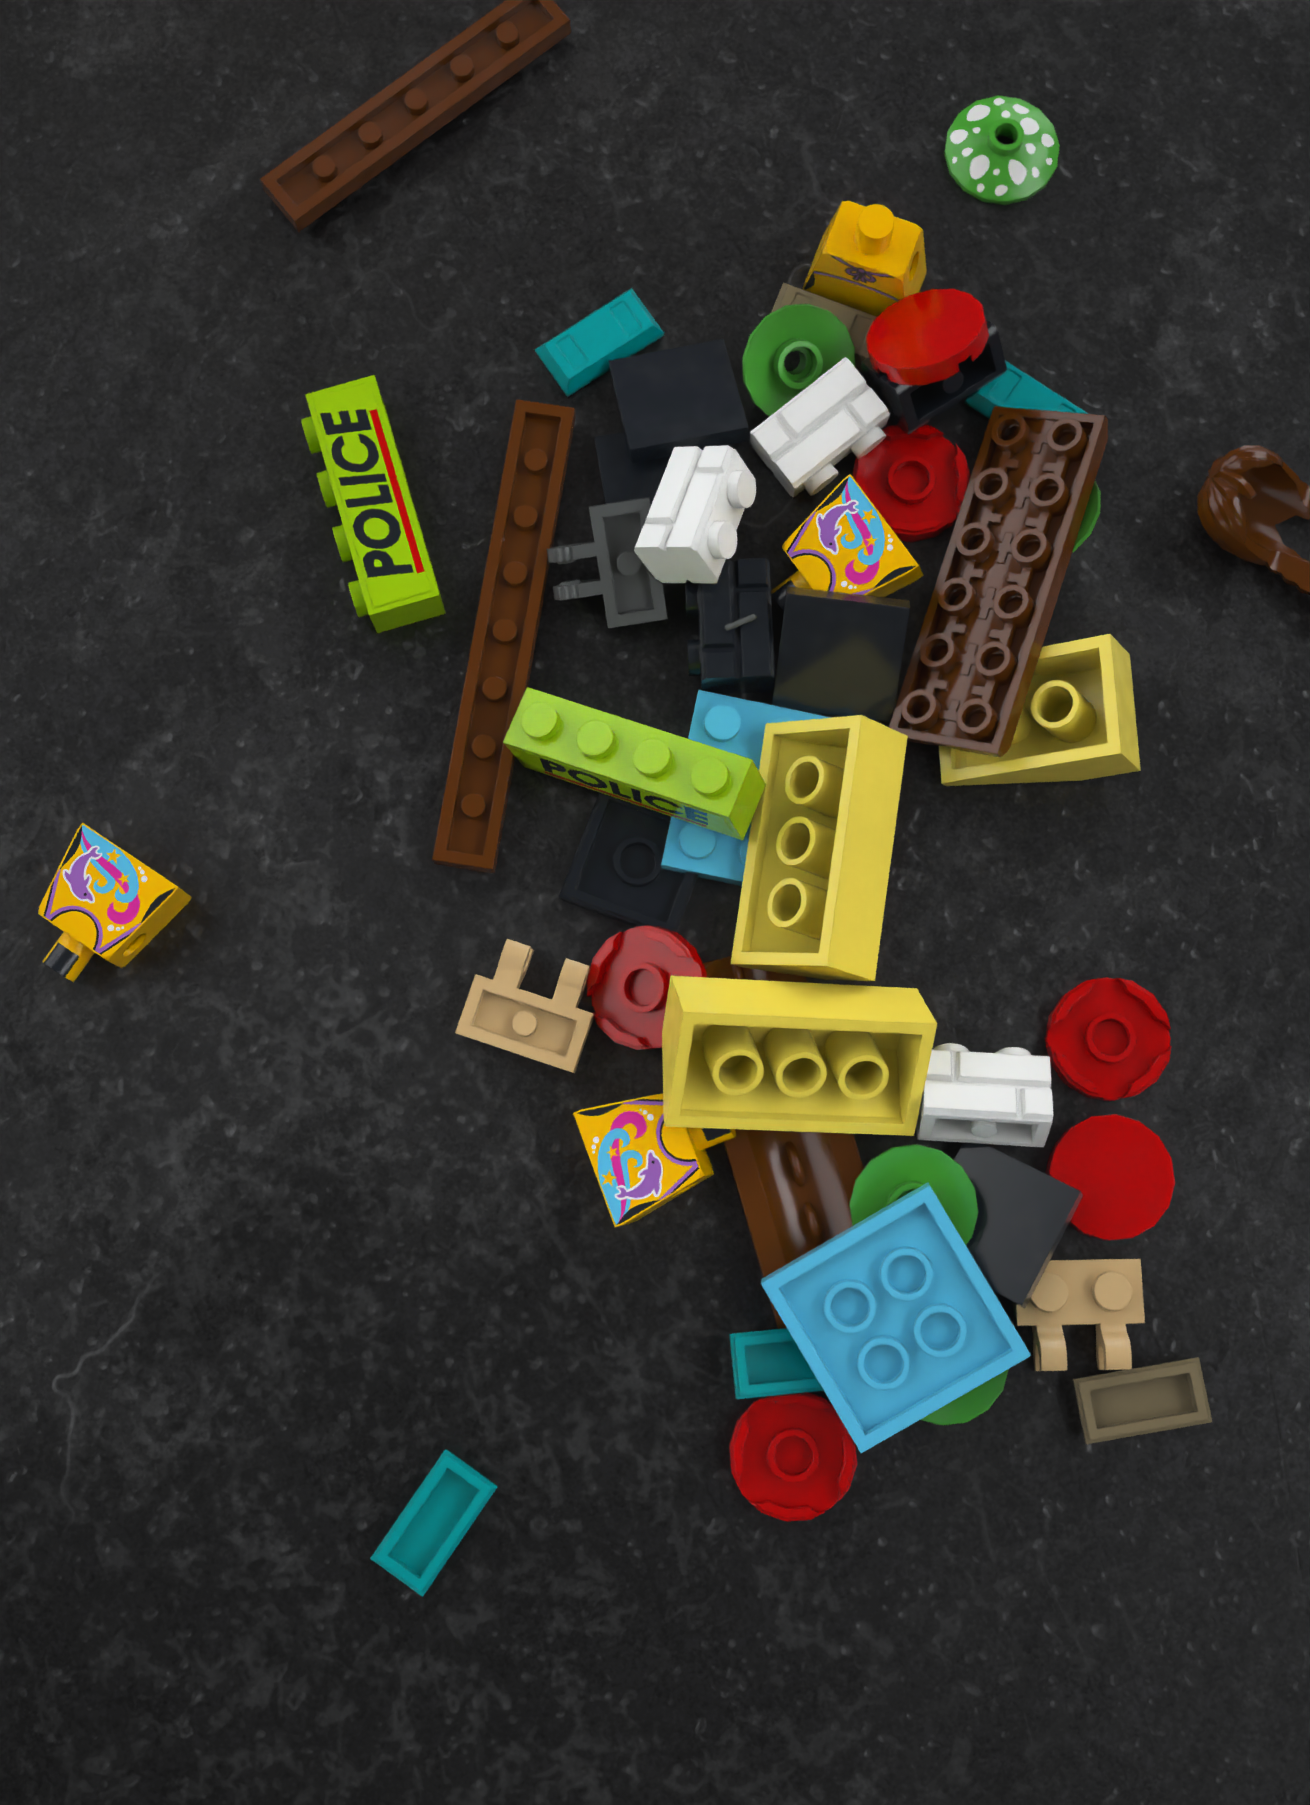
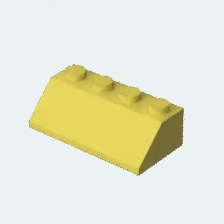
(820, 849)
(794, 1056)

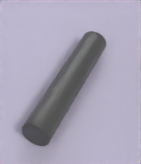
(740, 622)

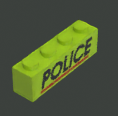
(373, 503)
(635, 763)

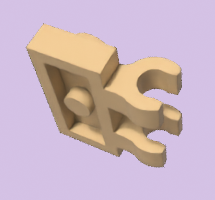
(526, 1022)
(1084, 1293)

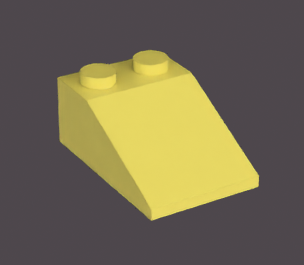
(1072, 724)

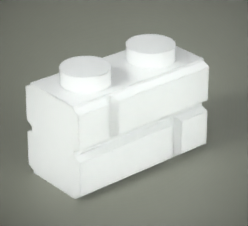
(820, 429)
(696, 514)
(986, 1097)

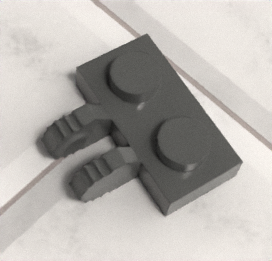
(626, 584)

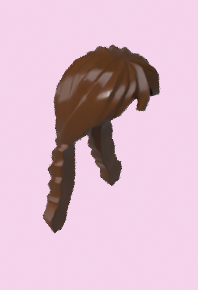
(1245, 500)

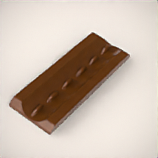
(1000, 579)
(789, 1181)

